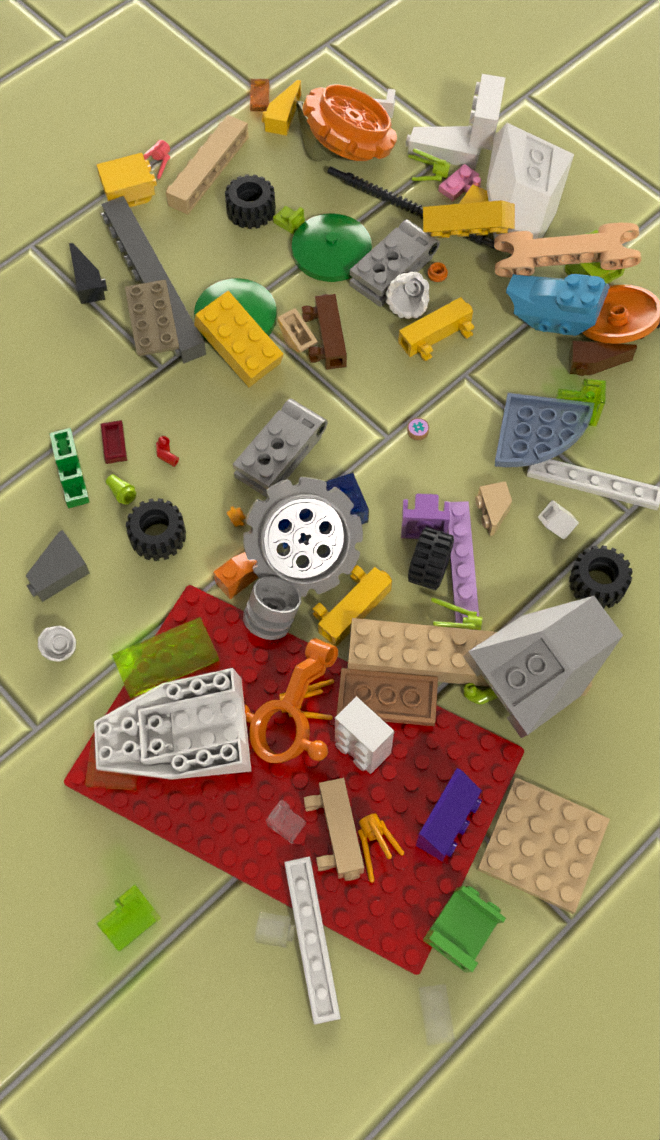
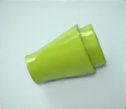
(123, 491)

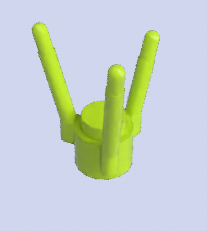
(440, 167)
(472, 622)

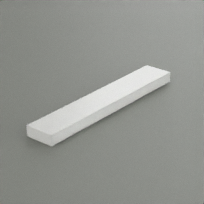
(596, 483)
(312, 941)

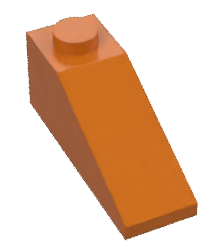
(235, 575)

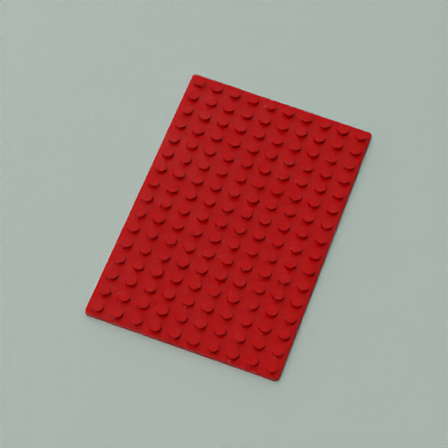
(226, 814)

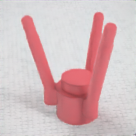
(159, 152)

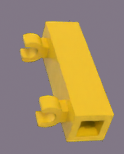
(436, 326)
(356, 604)

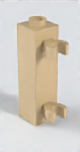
(341, 829)

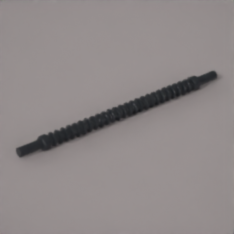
(349, 179)

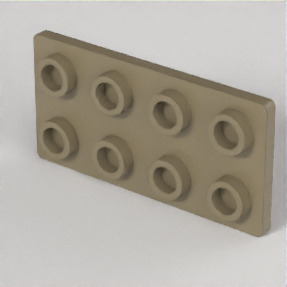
(151, 318)

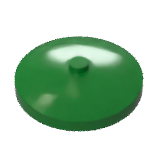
(330, 246)
(251, 296)

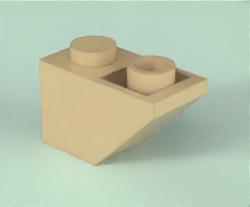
(495, 504)

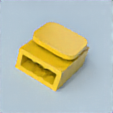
(128, 178)

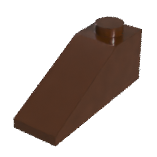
(595, 357)

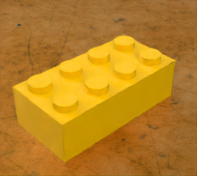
(469, 218)
(238, 339)

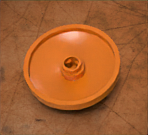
(626, 315)

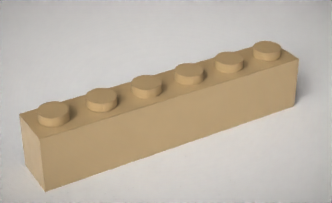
(207, 164)

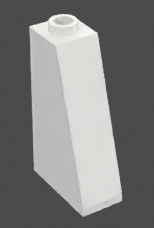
(444, 143)

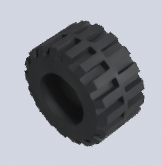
(249, 213)
(156, 513)
(430, 558)
(607, 562)

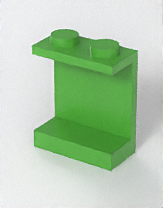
(463, 927)

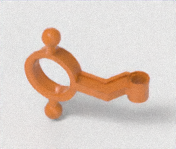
(319, 656)

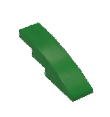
(69, 468)

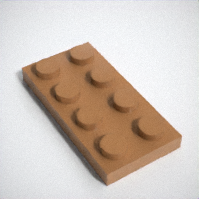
(391, 695)

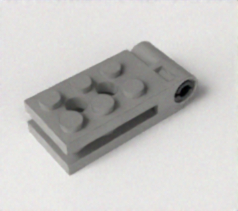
(400, 252)
(279, 447)

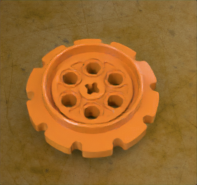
(349, 122)

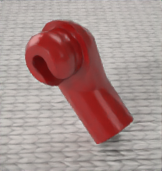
(163, 451)

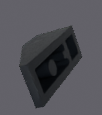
(87, 277)

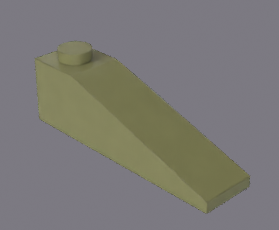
(313, 146)

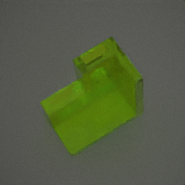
(591, 391)
(128, 919)

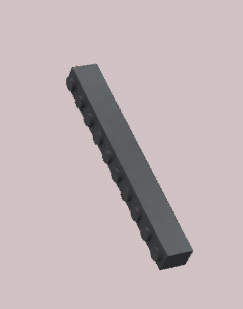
(147, 268)

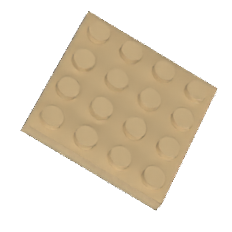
(544, 845)

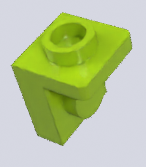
(289, 219)

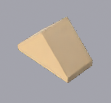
(295, 331)

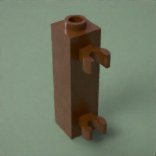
(330, 331)

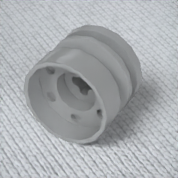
(271, 607)

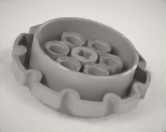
(286, 502)

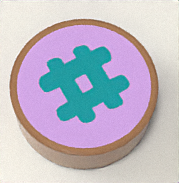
(418, 429)

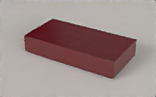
(113, 442)

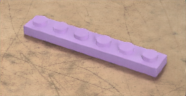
(462, 560)

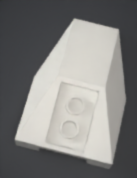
(529, 175)
(178, 730)

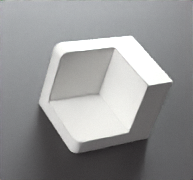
(389, 103)
(558, 519)

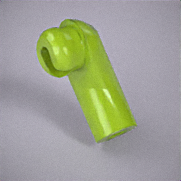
(478, 696)

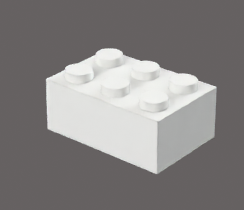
(485, 111)
(363, 735)

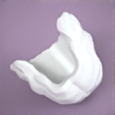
(406, 297)

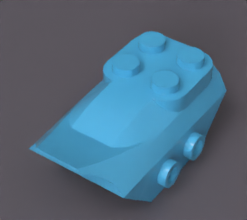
(558, 303)

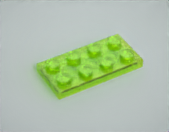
(165, 657)

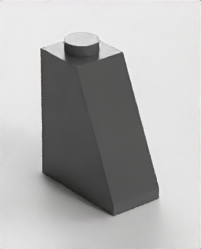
(56, 568)

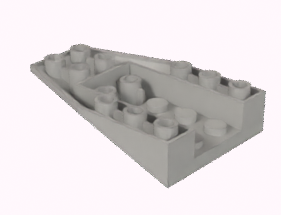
(545, 660)

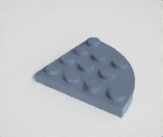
(539, 428)

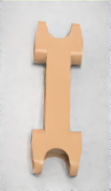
(575, 249)

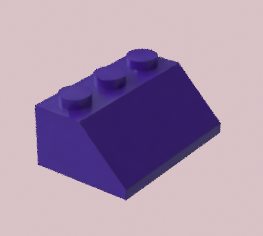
(449, 816)

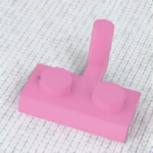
(459, 182)

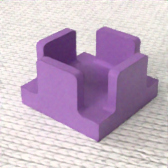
(424, 515)

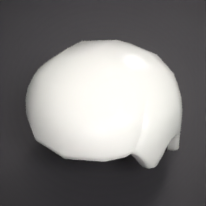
(56, 643)

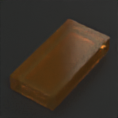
(259, 94)

